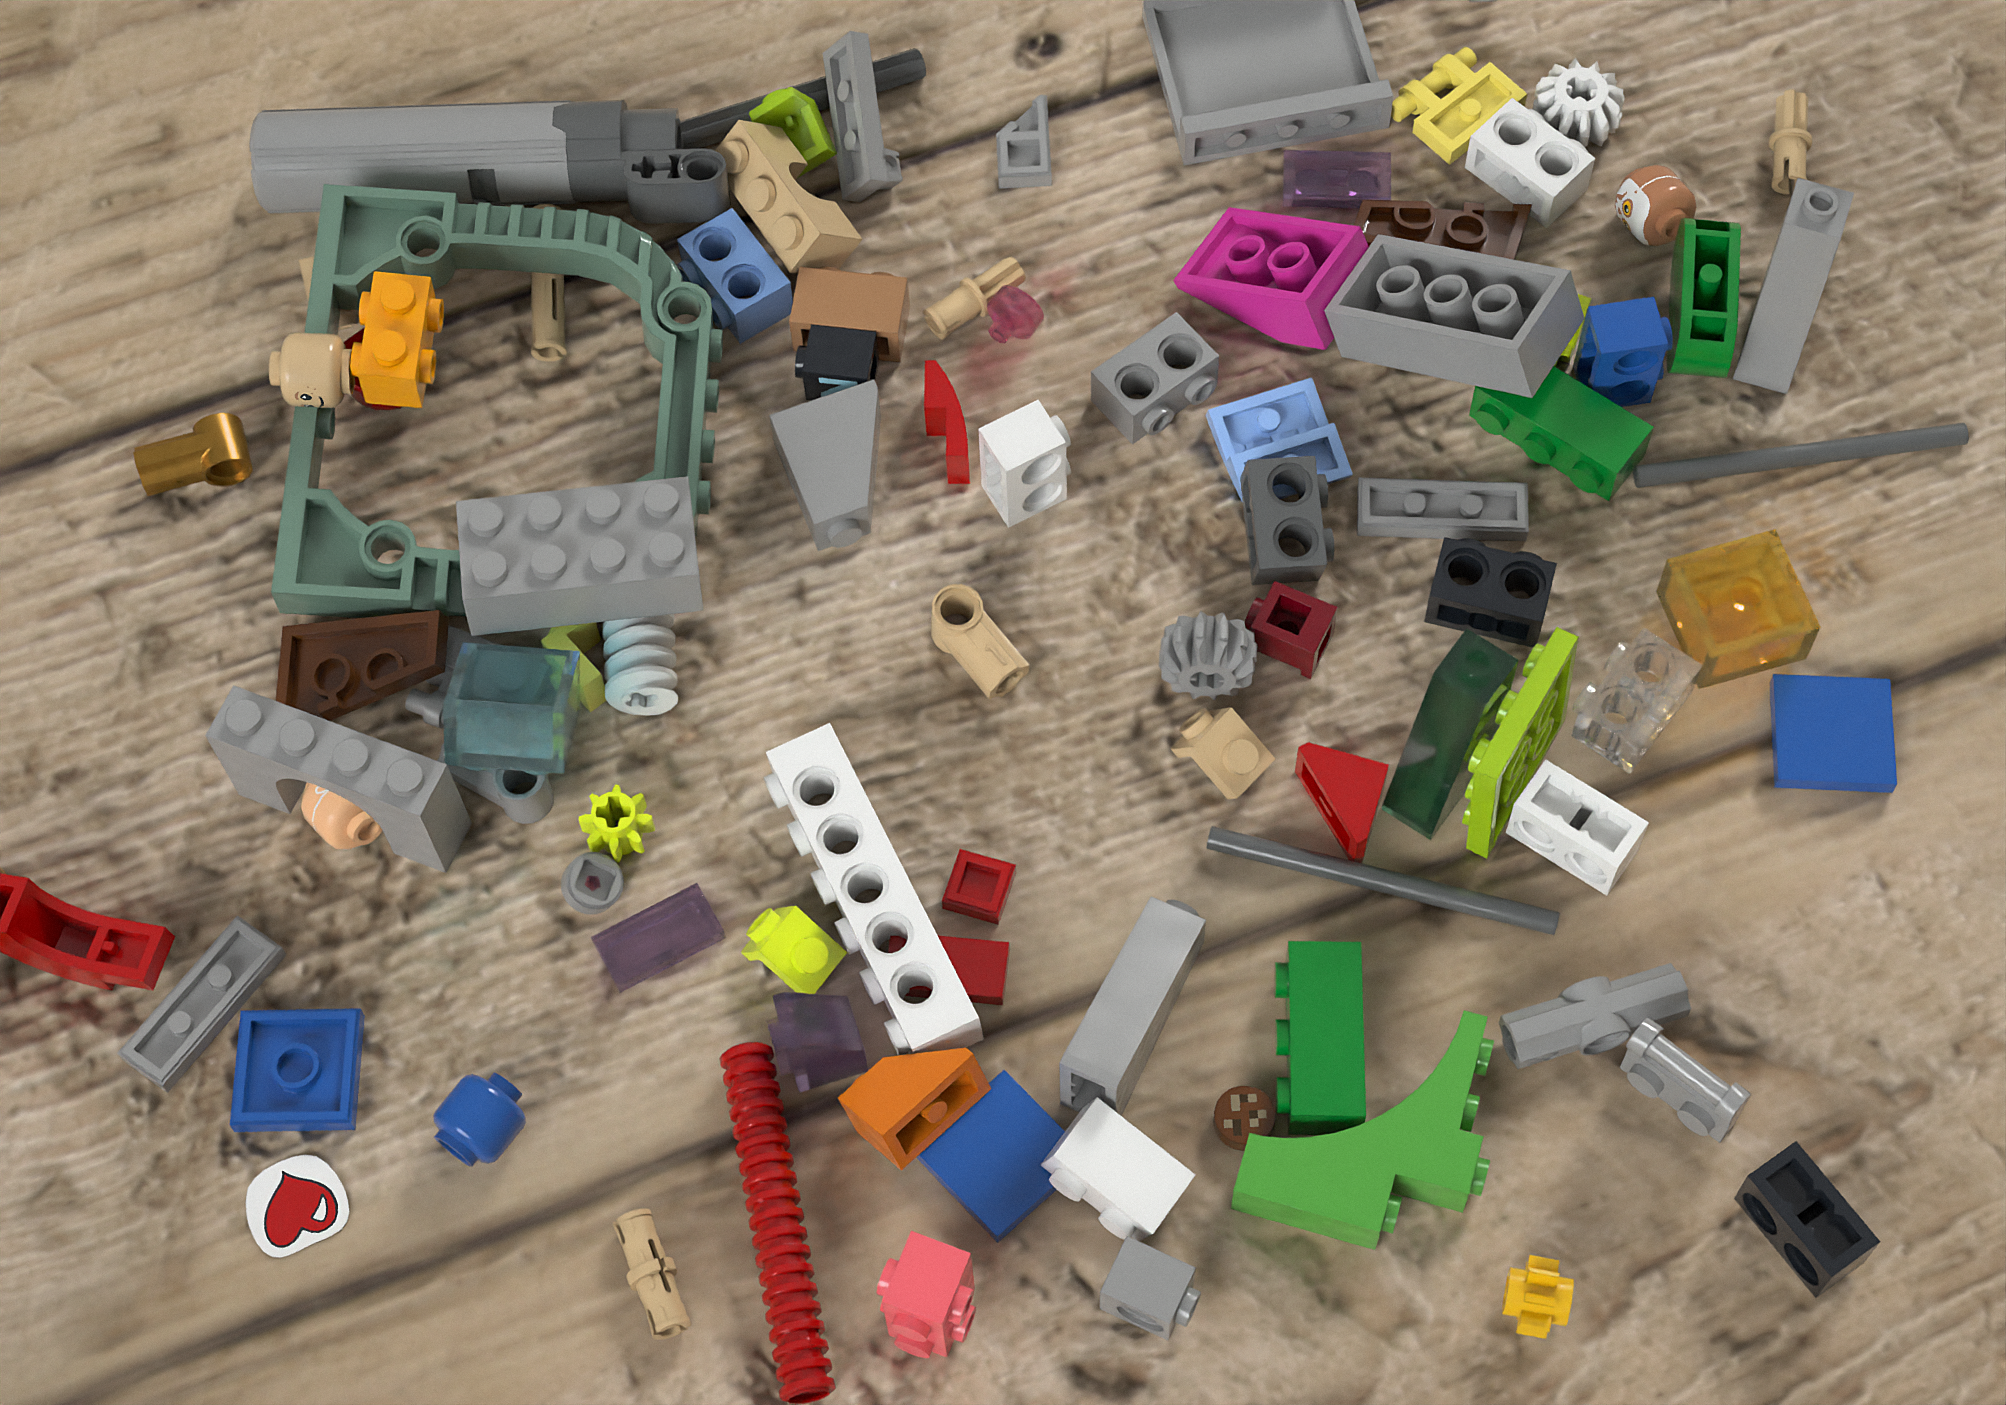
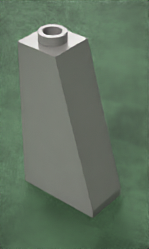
(1793, 285)
(1131, 1007)

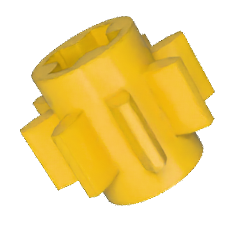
(1537, 1296)

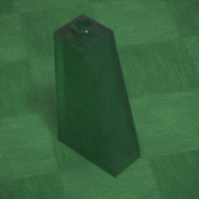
(1449, 725)

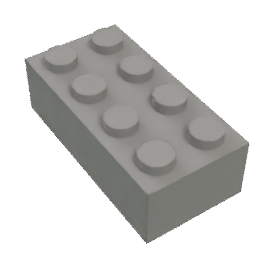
(1455, 314)
(578, 556)

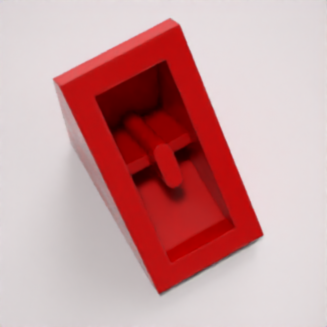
(1345, 792)

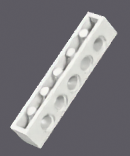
(818, 766)

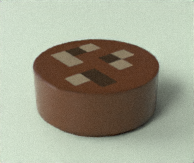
(1243, 1112)

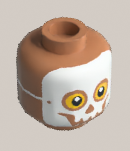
(1653, 204)

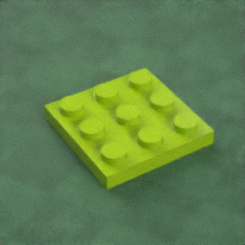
(1525, 734)

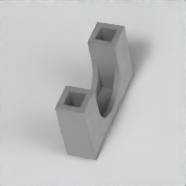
(278, 749)

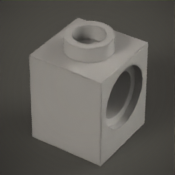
(1150, 1289)

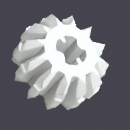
(1580, 102)

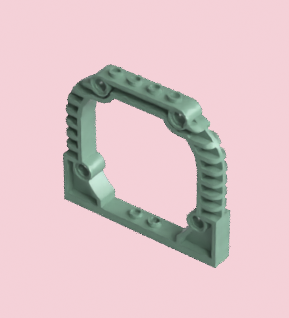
(331, 557)

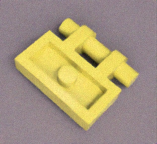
(1450, 121)

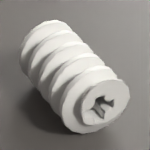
(640, 664)

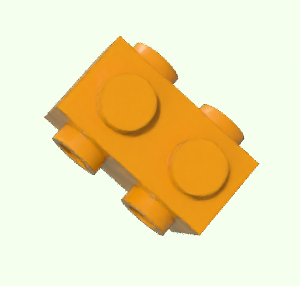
(397, 339)

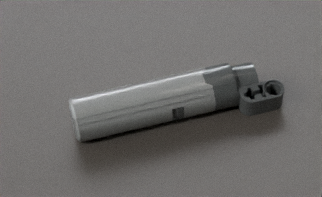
(491, 156)

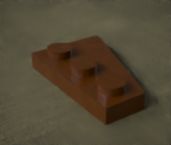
(1465, 229)
(358, 661)

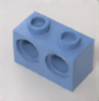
(741, 272)

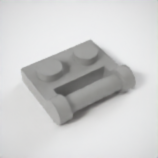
(1664, 1070)

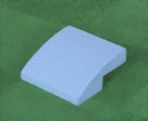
(1278, 425)

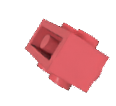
(928, 1296)

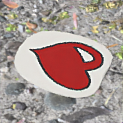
(295, 1205)

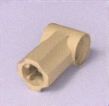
(978, 643)

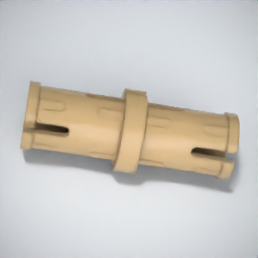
(652, 1274)

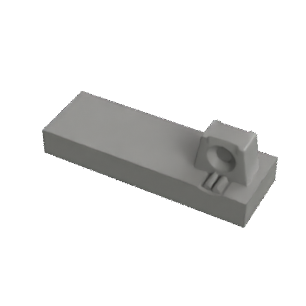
(855, 119)

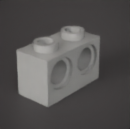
(1147, 371)

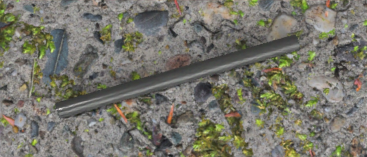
(1800, 455)
(1383, 880)

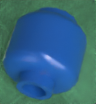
(479, 1119)

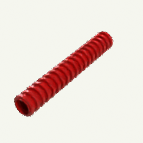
(777, 1223)

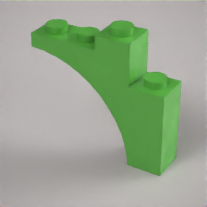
(1415, 1150)

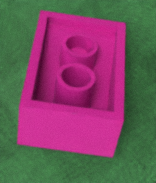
(1274, 272)

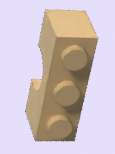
(794, 222)

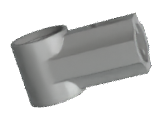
(497, 787)

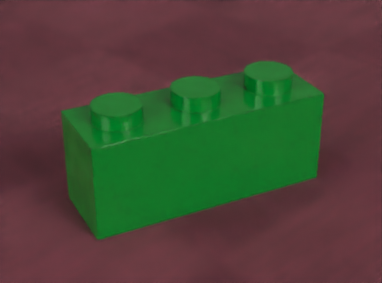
(1569, 430)
(1321, 1037)

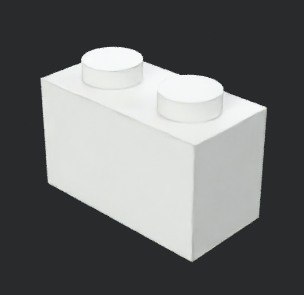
(1116, 1171)

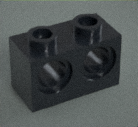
(1487, 604)
(1806, 1219)

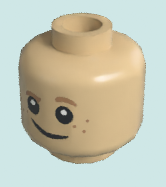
(312, 370)

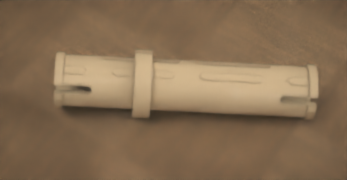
(548, 313)

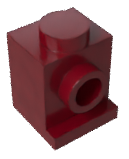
(1295, 612)

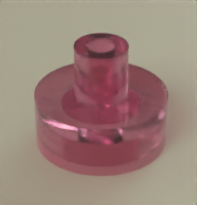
(1013, 314)

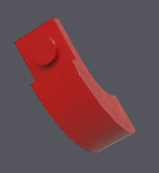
(76, 941)

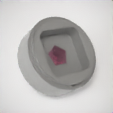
(592, 883)

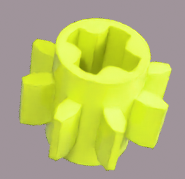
(630, 828)

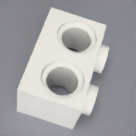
(1525, 168)
(1024, 462)
(1576, 827)

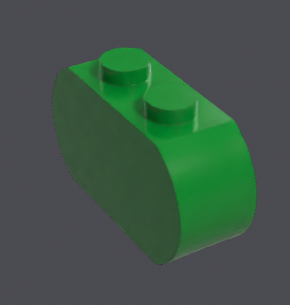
(1704, 297)

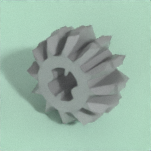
(1207, 655)

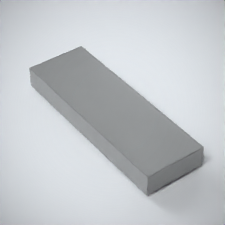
(1442, 509)
(202, 1004)

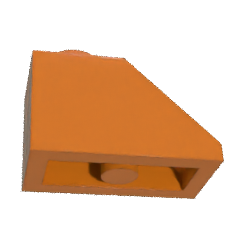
(913, 1100)

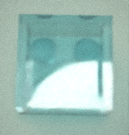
(512, 708)

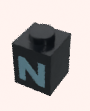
(836, 360)

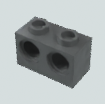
(1272, 519)

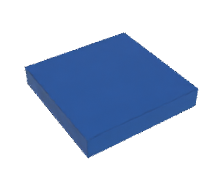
(1832, 733)
(297, 1070)
(995, 1157)

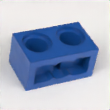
(1623, 350)

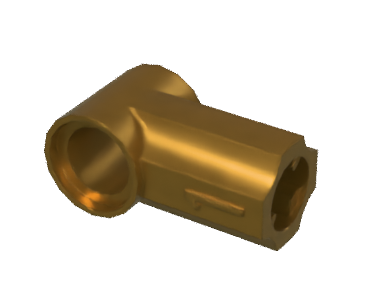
(210, 453)

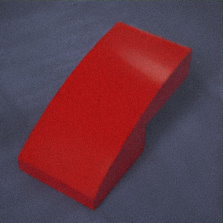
(946, 419)

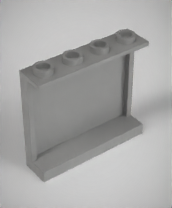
(1263, 74)

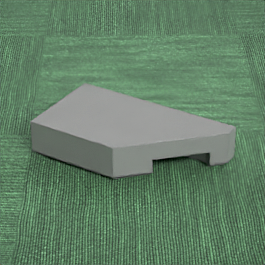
(1025, 149)

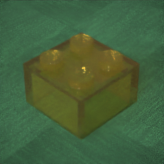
(1738, 608)

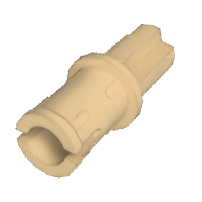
(1790, 140)
(972, 297)

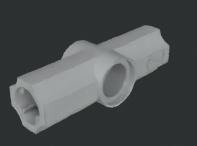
(1593, 1015)

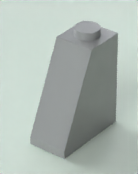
(832, 461)

